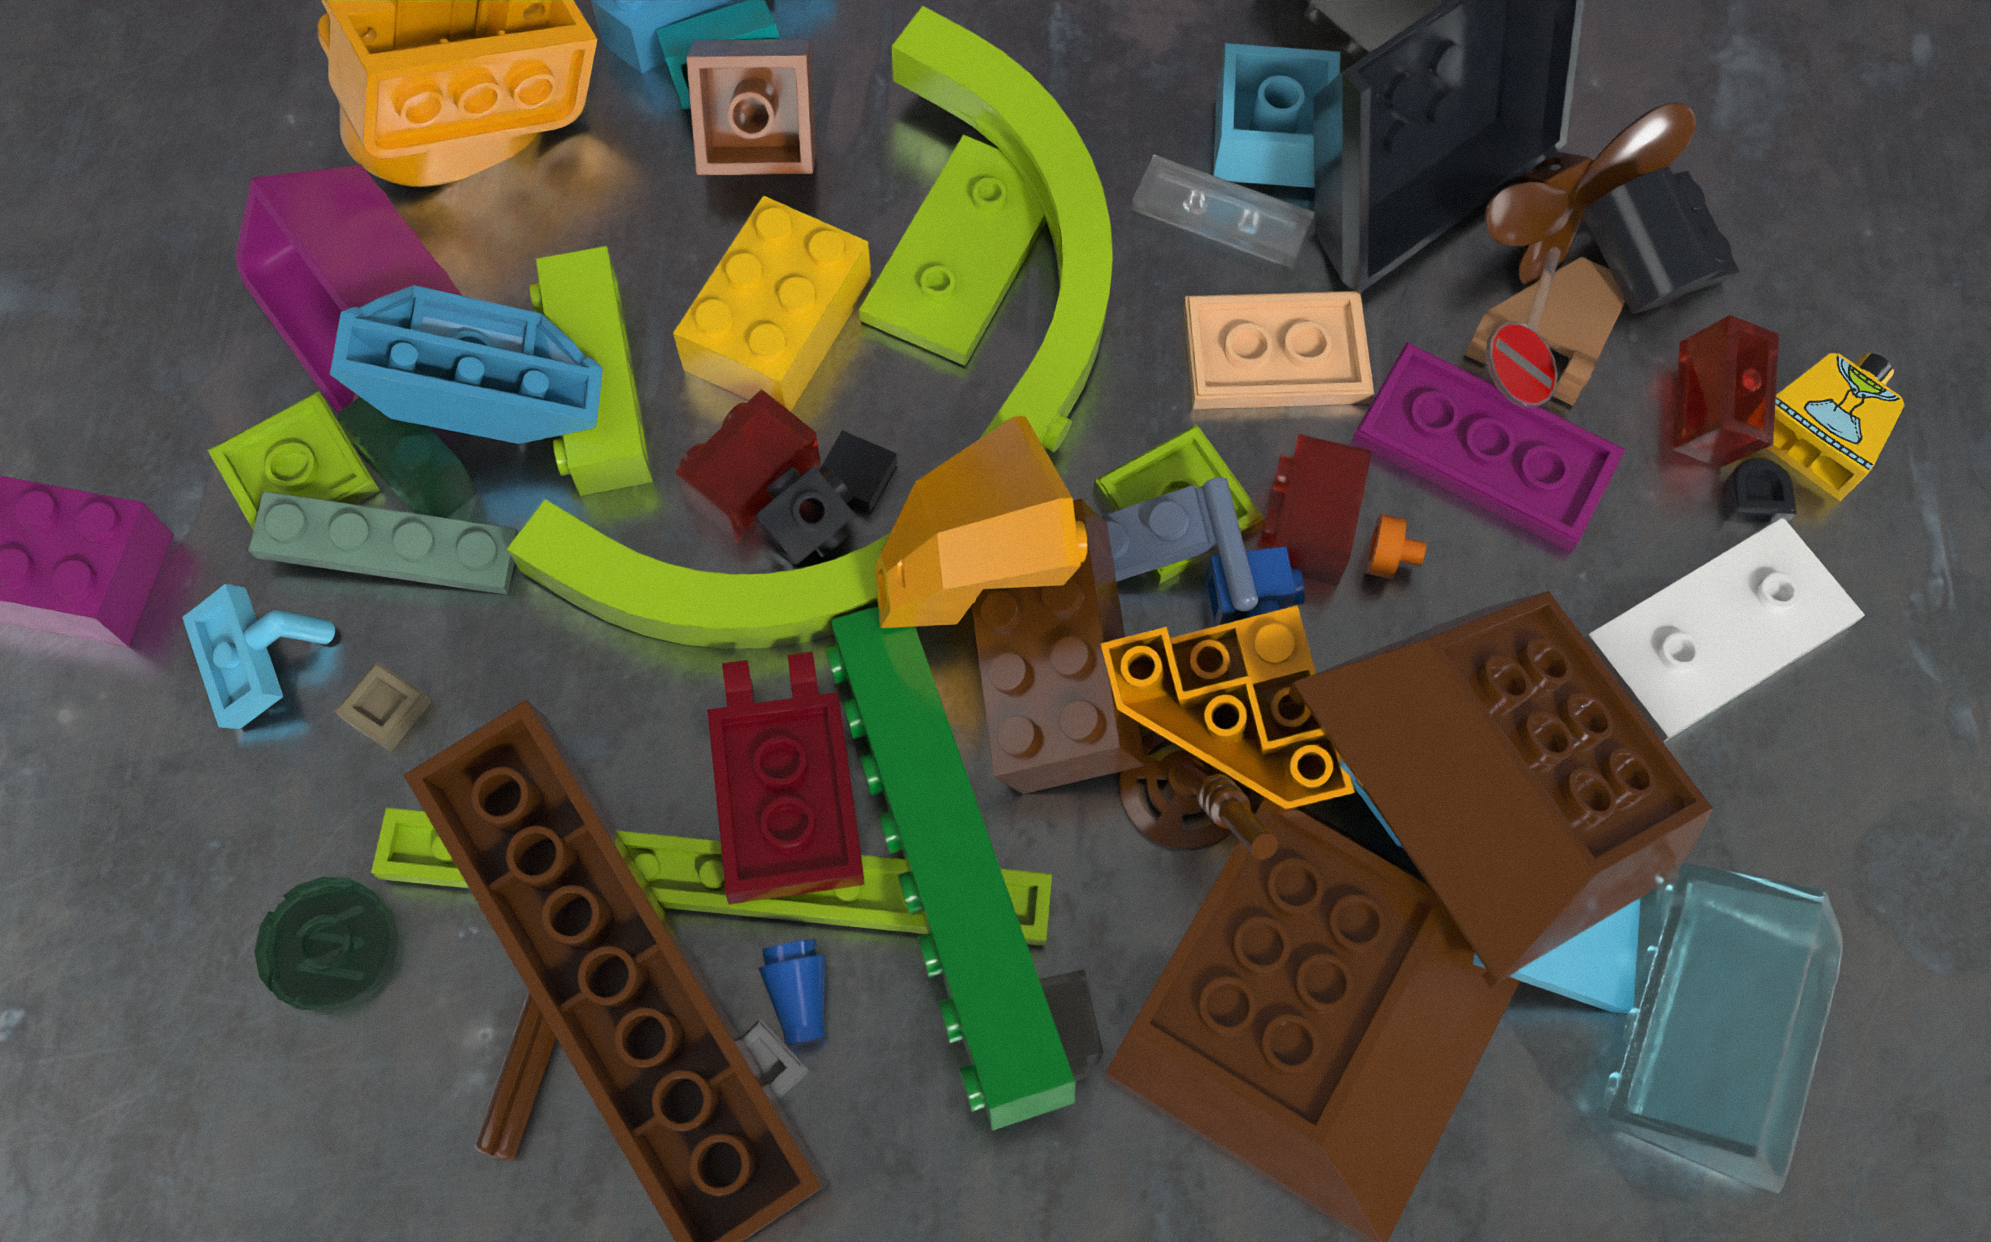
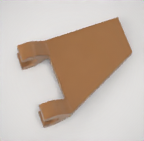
(1574, 320)

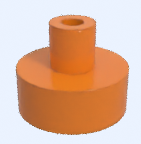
(1390, 547)

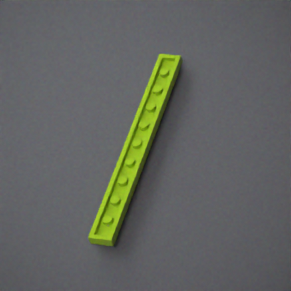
(690, 876)

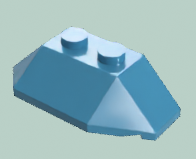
(466, 366)

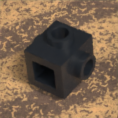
(782, 519)

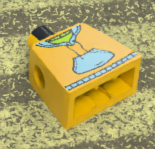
(1836, 420)

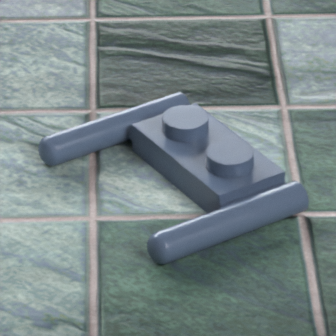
(1182, 528)

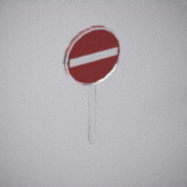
(1519, 356)

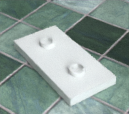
(1723, 628)

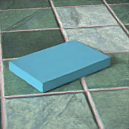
(1594, 965)

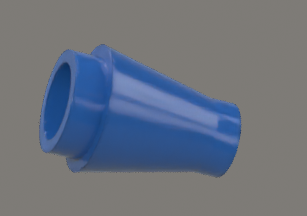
(796, 988)

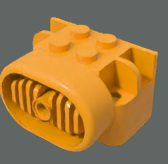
(452, 82)

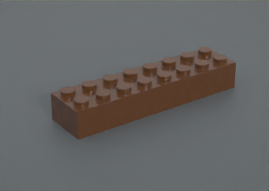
(615, 981)

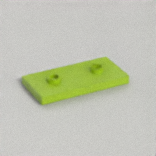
(957, 254)

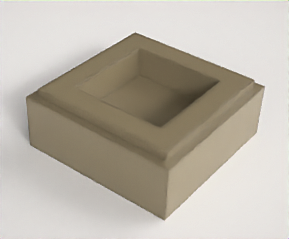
(383, 706)

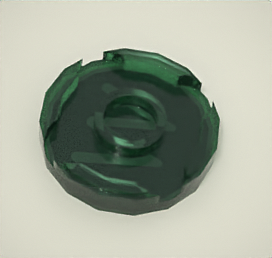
(327, 945)

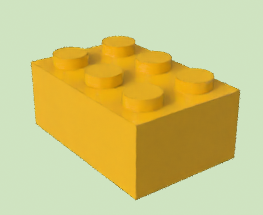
(774, 304)

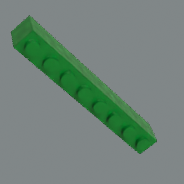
(951, 874)

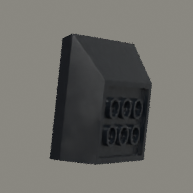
(1438, 126)

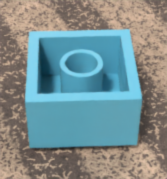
(1268, 113)

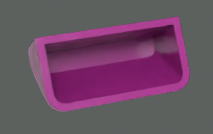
(320, 248)

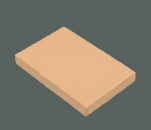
(1277, 350)

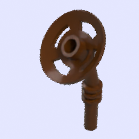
(1190, 792)

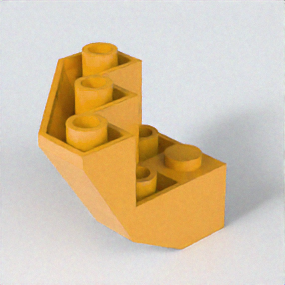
(979, 524)
(1230, 703)

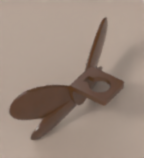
(1549, 203)

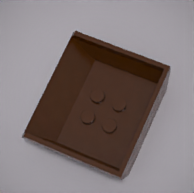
(1511, 775)
(1317, 1021)

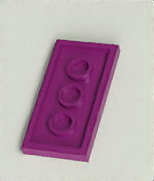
(1488, 449)

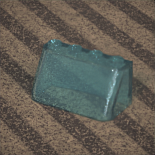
(1729, 1023)

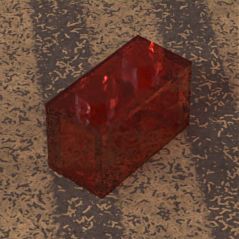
(1726, 392)
(746, 455)
(1317, 506)

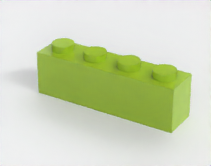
(584, 302)

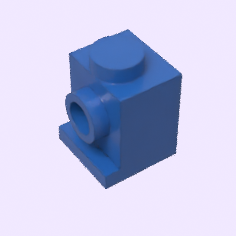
(1274, 580)

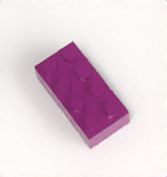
(76, 560)

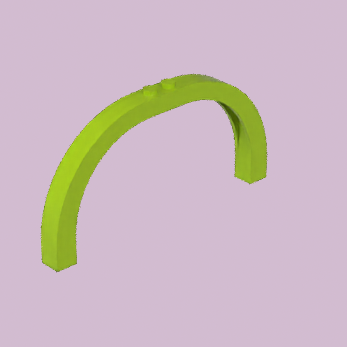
(797, 605)

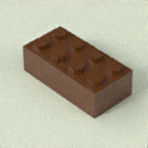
(1048, 678)

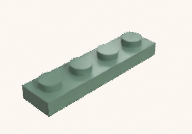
(383, 543)

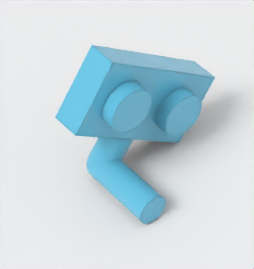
(234, 651)

